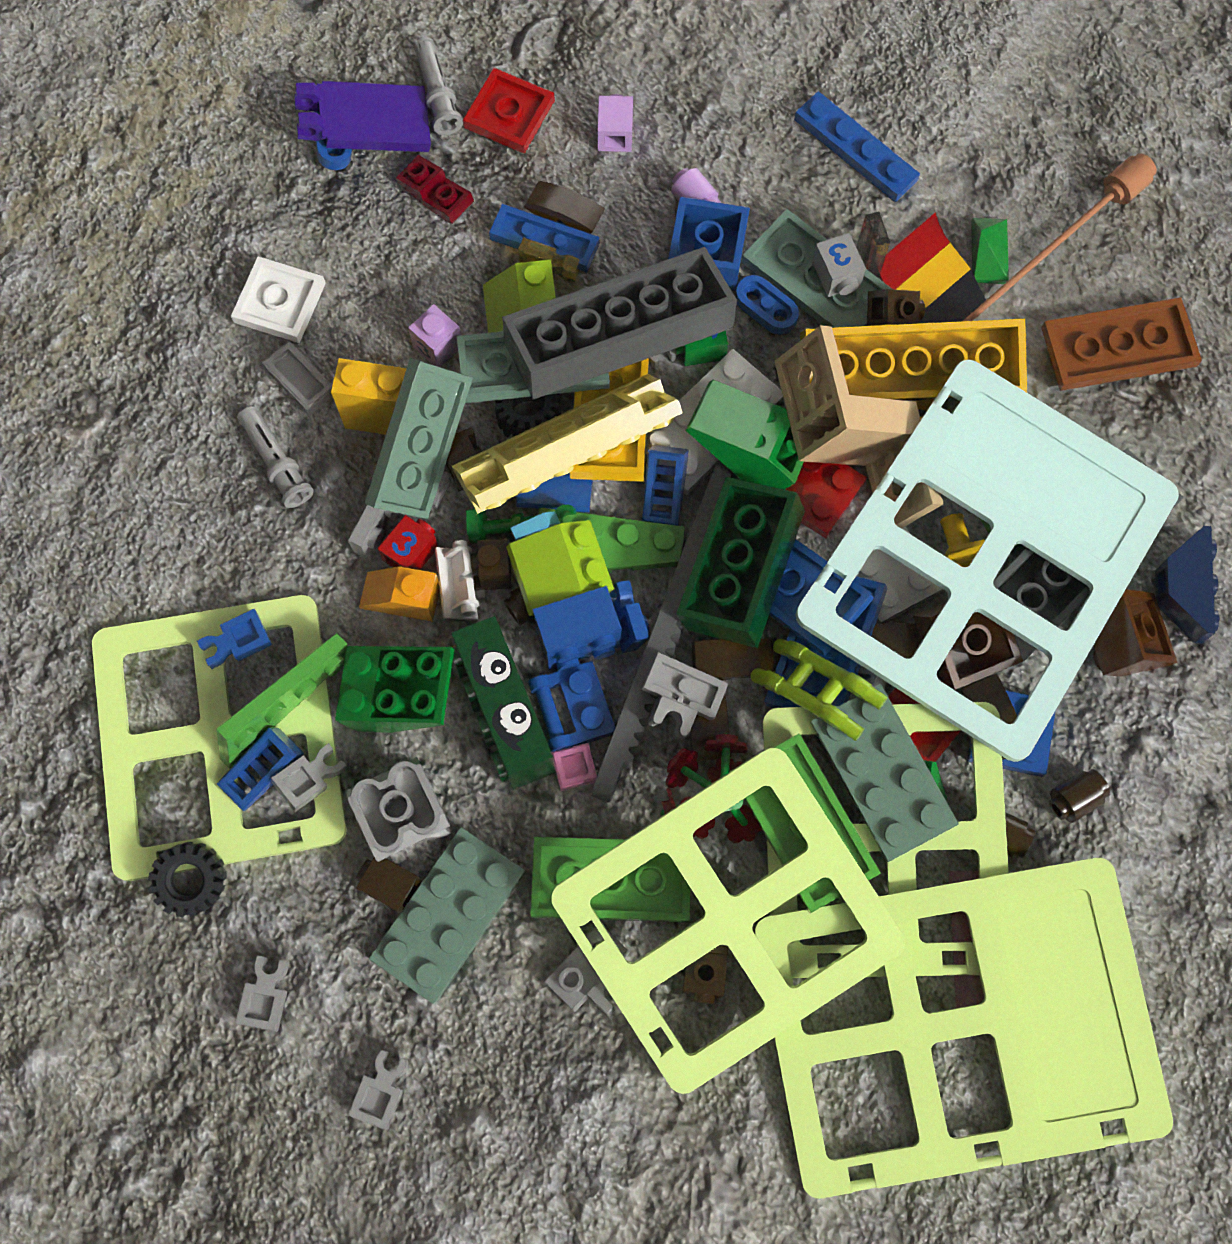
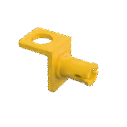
(960, 548)

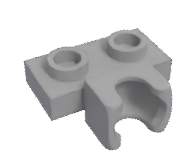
(681, 693)
(577, 980)

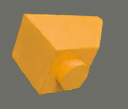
(401, 592)

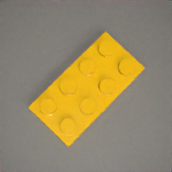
(624, 461)

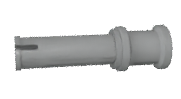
(439, 98)
(281, 469)

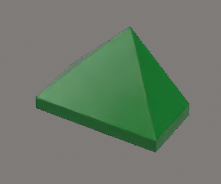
(990, 250)

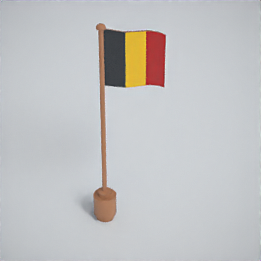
(946, 284)

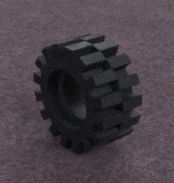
(515, 423)
(164, 886)

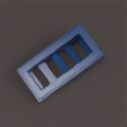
(651, 483)
(250, 758)

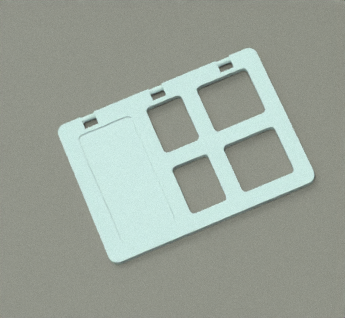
(1036, 486)

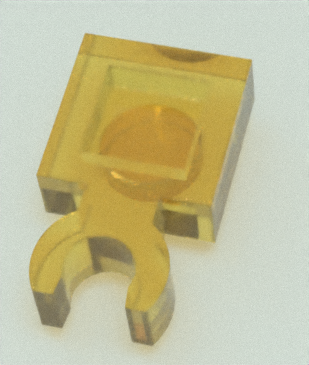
(563, 266)

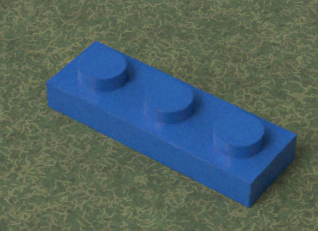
(514, 224)

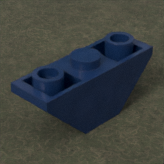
(1188, 586)

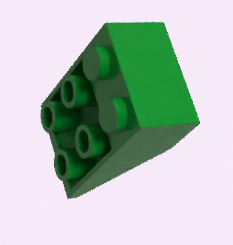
(746, 435)
(394, 688)

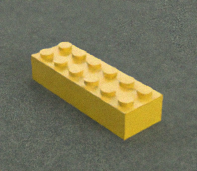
(920, 358)

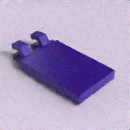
(363, 115)

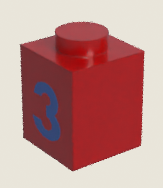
(409, 544)

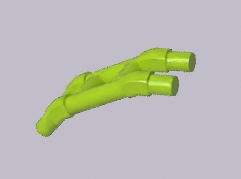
(821, 704)

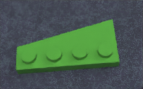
(633, 542)
(279, 700)

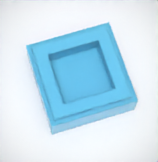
(535, 525)

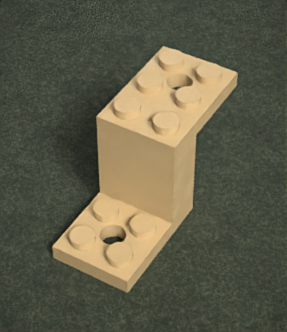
(845, 427)

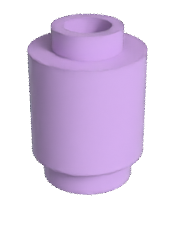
(693, 185)

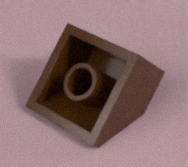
(1133, 637)
(978, 651)

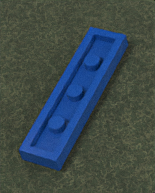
(856, 146)

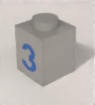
(838, 265)

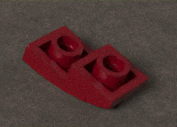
(432, 189)

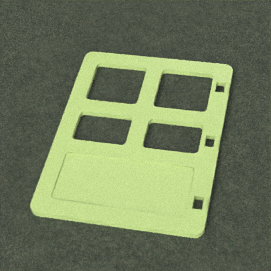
(1055, 1000)

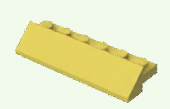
(564, 441)

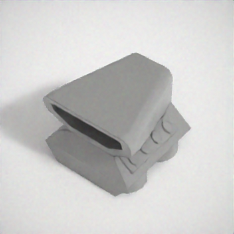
(398, 809)

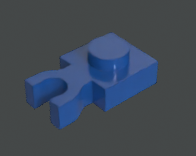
(632, 621)
(240, 637)

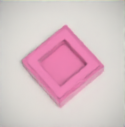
(574, 766)

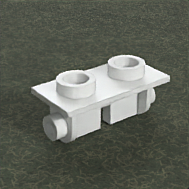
(456, 582)

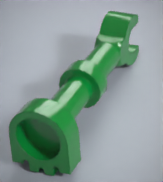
(479, 527)

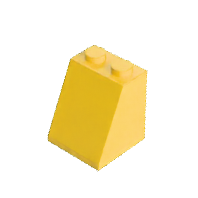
(366, 394)

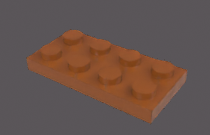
(1121, 343)

